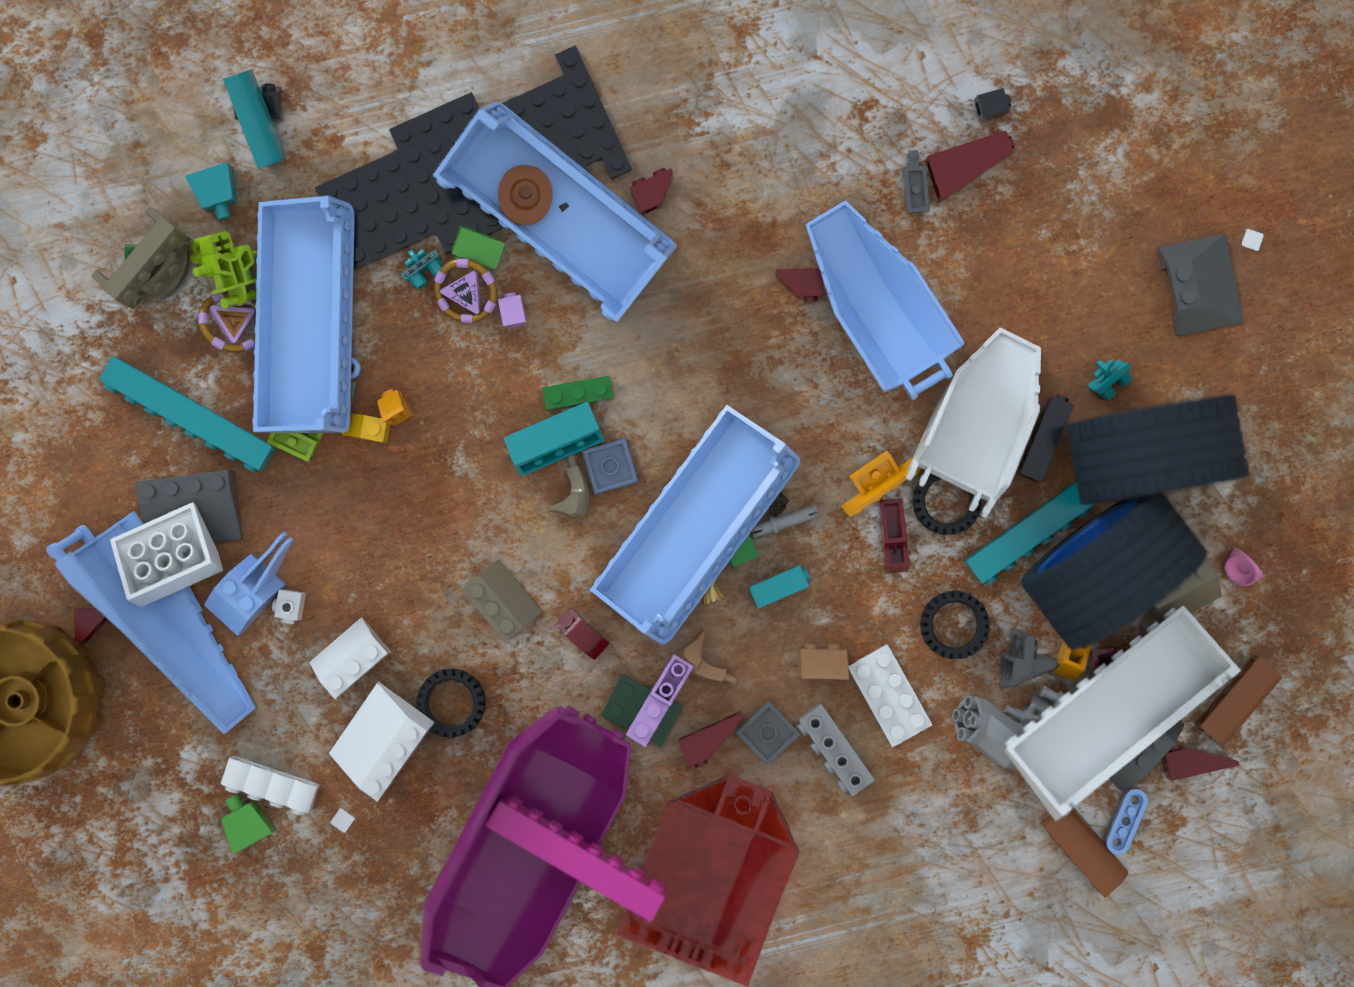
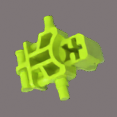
(226, 266)

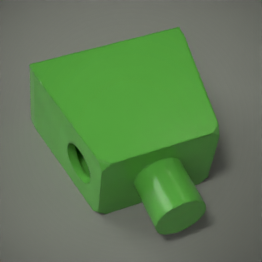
(245, 823)

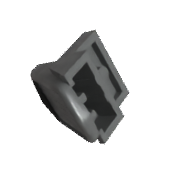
(1021, 662)

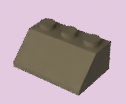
(1193, 594)
(501, 600)

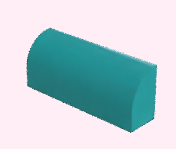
(254, 118)
(553, 439)

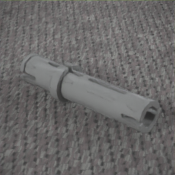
(784, 521)

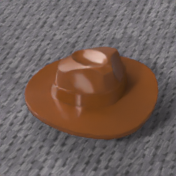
(525, 194)

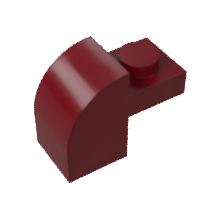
(582, 634)

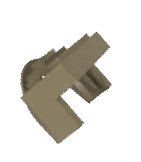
(150, 252)

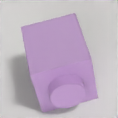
(512, 310)

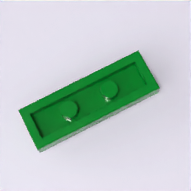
(577, 393)

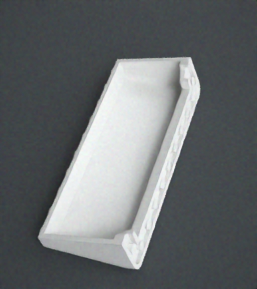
(1119, 711)

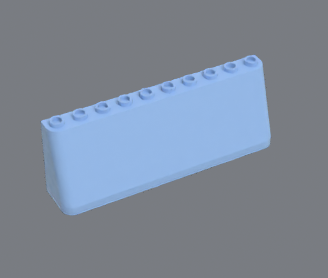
(303, 316)
(696, 525)

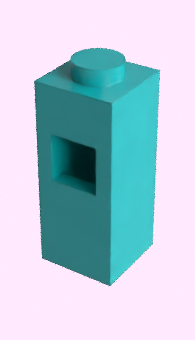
(779, 586)

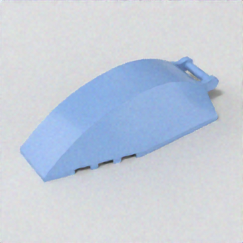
(882, 302)

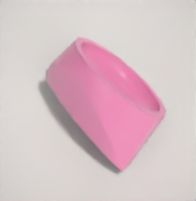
(1242, 568)

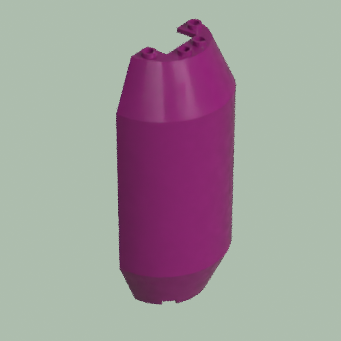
(492, 897)

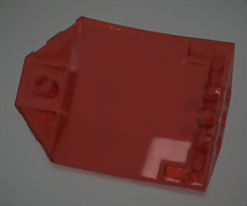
(724, 871)

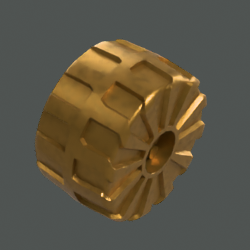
(57, 700)

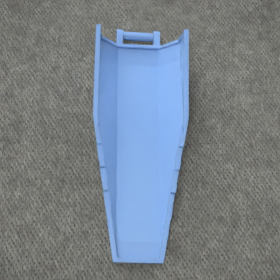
(166, 630)

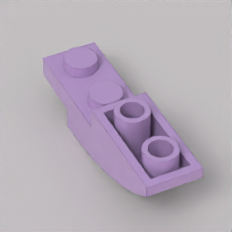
(659, 700)

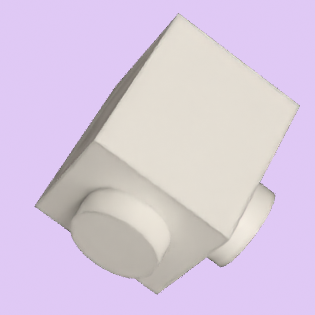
(289, 605)

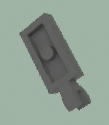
(915, 185)

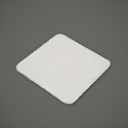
(1252, 239)
(342, 820)

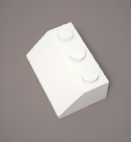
(349, 658)

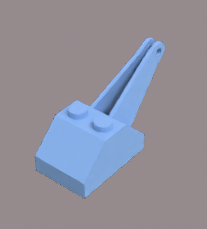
(249, 588)

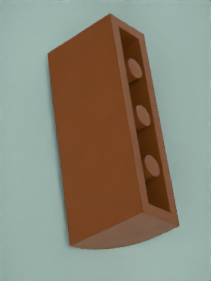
(1238, 700)
(1086, 851)

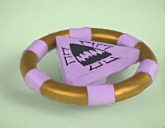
(465, 291)

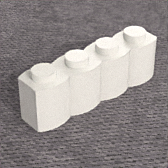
(270, 784)

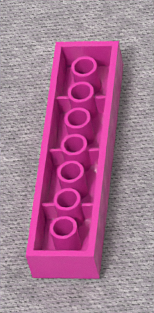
(577, 857)

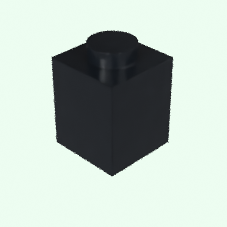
(992, 104)

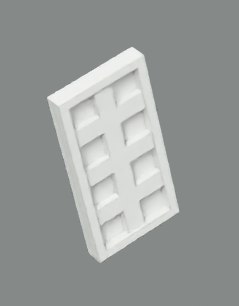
(889, 695)

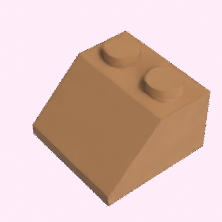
(823, 662)

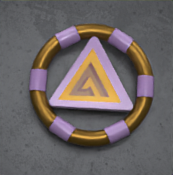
(231, 321)

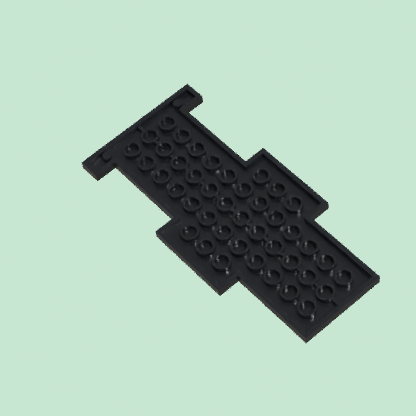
(399, 197)

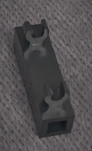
(1045, 438)

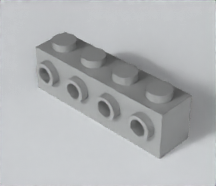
(836, 749)

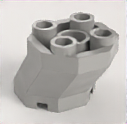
(985, 728)

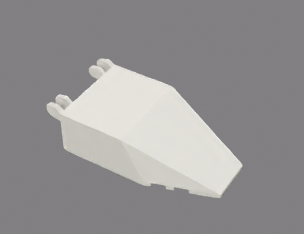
(983, 420)

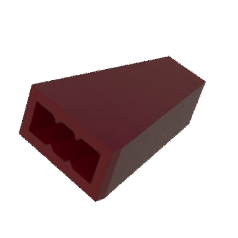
(963, 164)

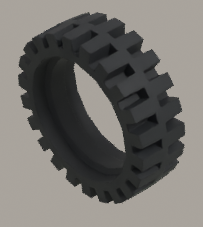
(931, 524)
(982, 625)
(478, 701)

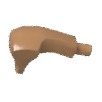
(693, 655)

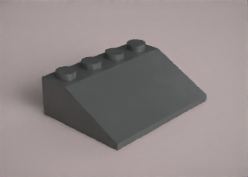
(211, 492)

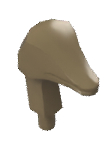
(578, 501)

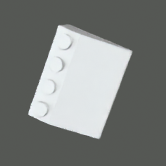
(165, 555)
(380, 741)

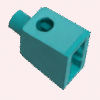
(215, 189)

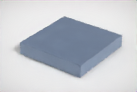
(610, 466)

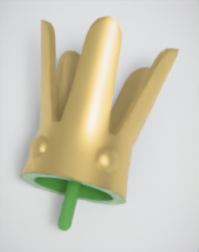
(713, 593)

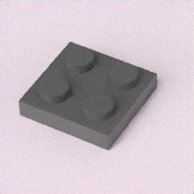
(767, 732)

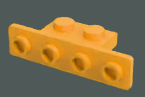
(875, 481)

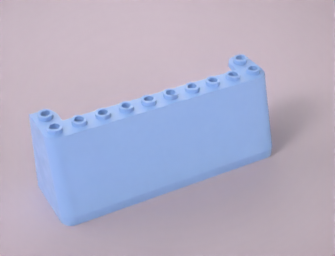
(593, 241)

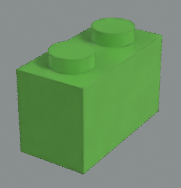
(477, 247)

